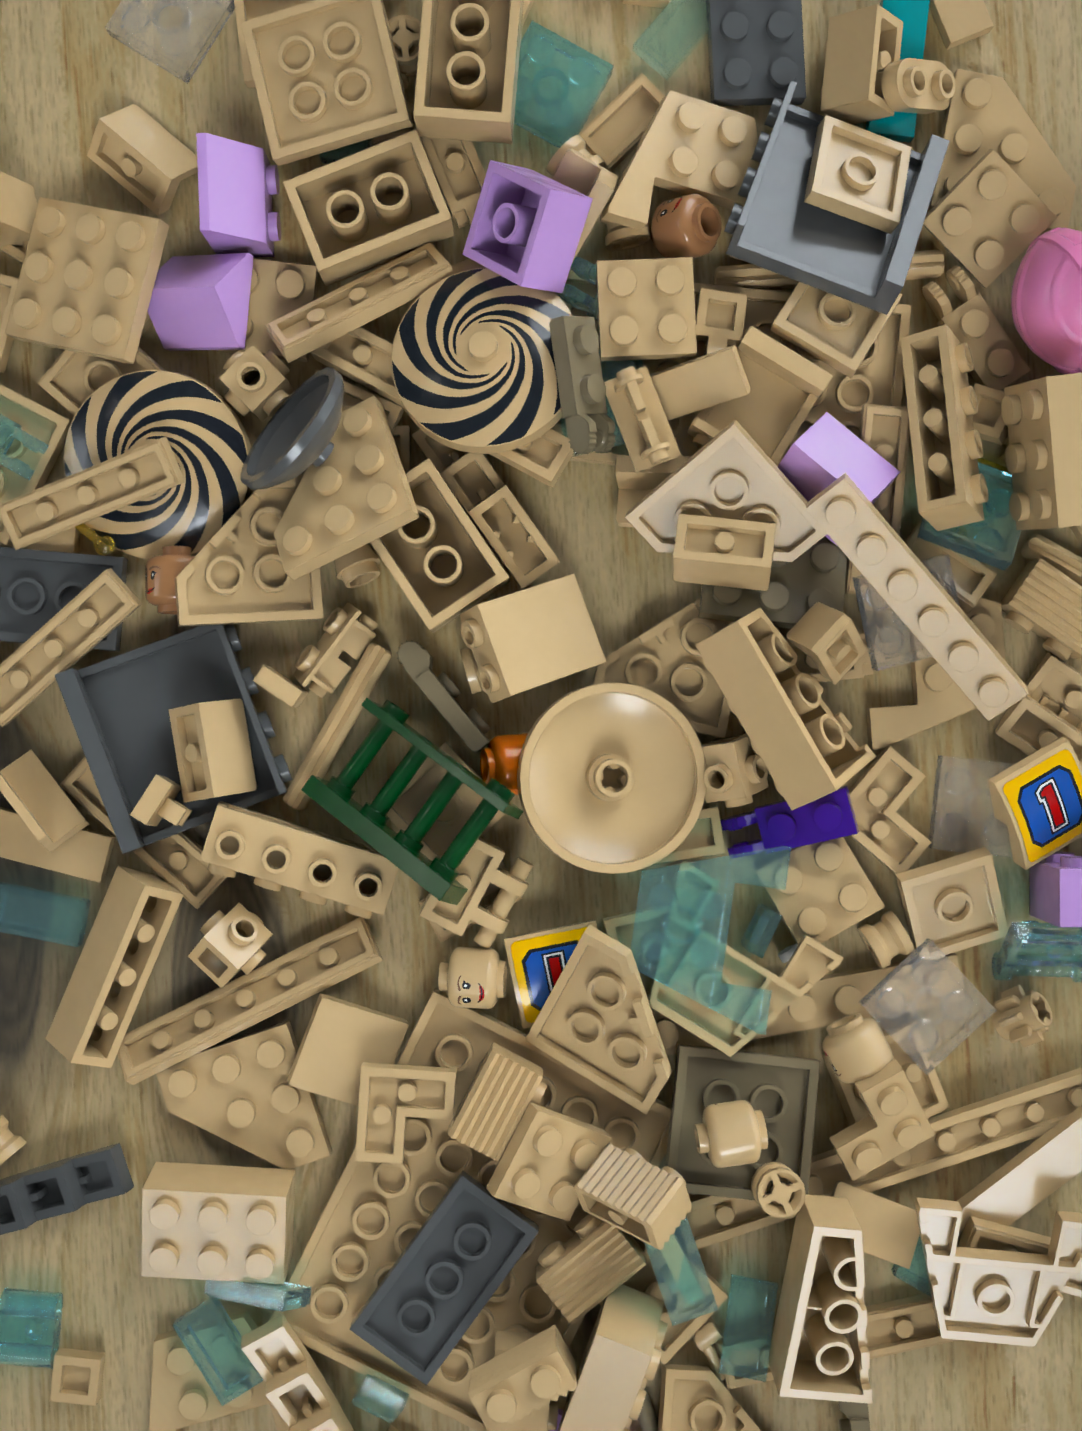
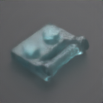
(1039, 951)

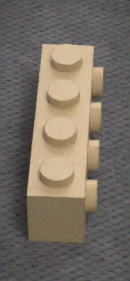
(943, 429)
(298, 858)
(114, 967)

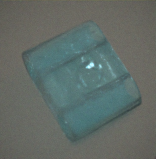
(29, 1327)

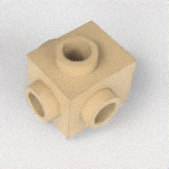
(265, 396)
(733, 771)
(230, 944)

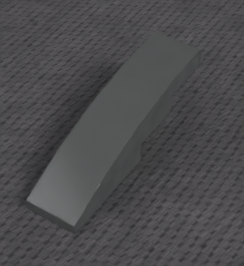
(62, 1187)

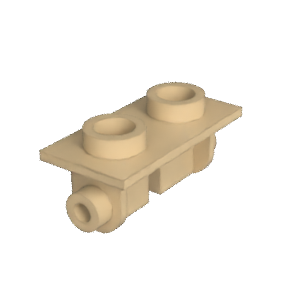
(641, 418)
(341, 634)

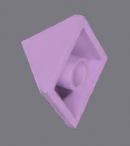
(202, 302)
(829, 452)

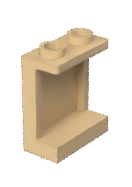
(779, 400)
(531, 638)

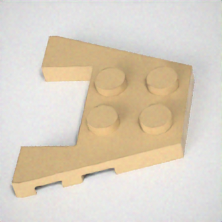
(687, 151)
(934, 691)
(804, 969)
(994, 1292)
(181, 1392)

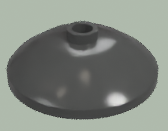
(297, 433)

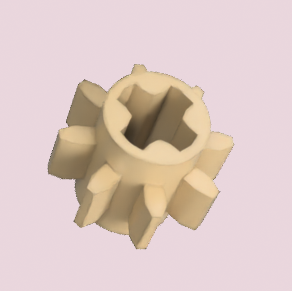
(1022, 1016)

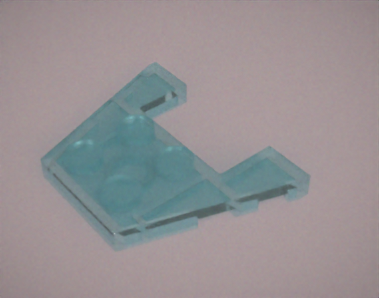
(685, 928)

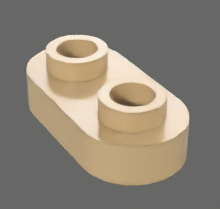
(917, 86)

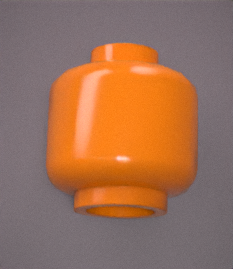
(502, 759)

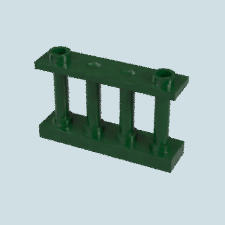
(371, 819)

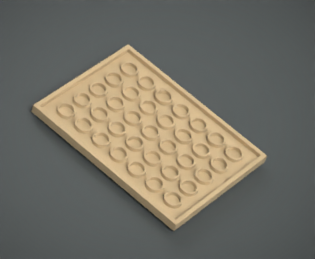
(384, 1205)

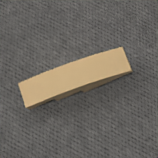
(491, 509)
(293, 1379)

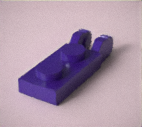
(809, 824)

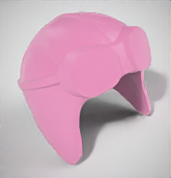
(1049, 299)

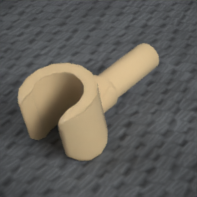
(704, 1339)

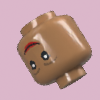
(685, 227)
(161, 575)

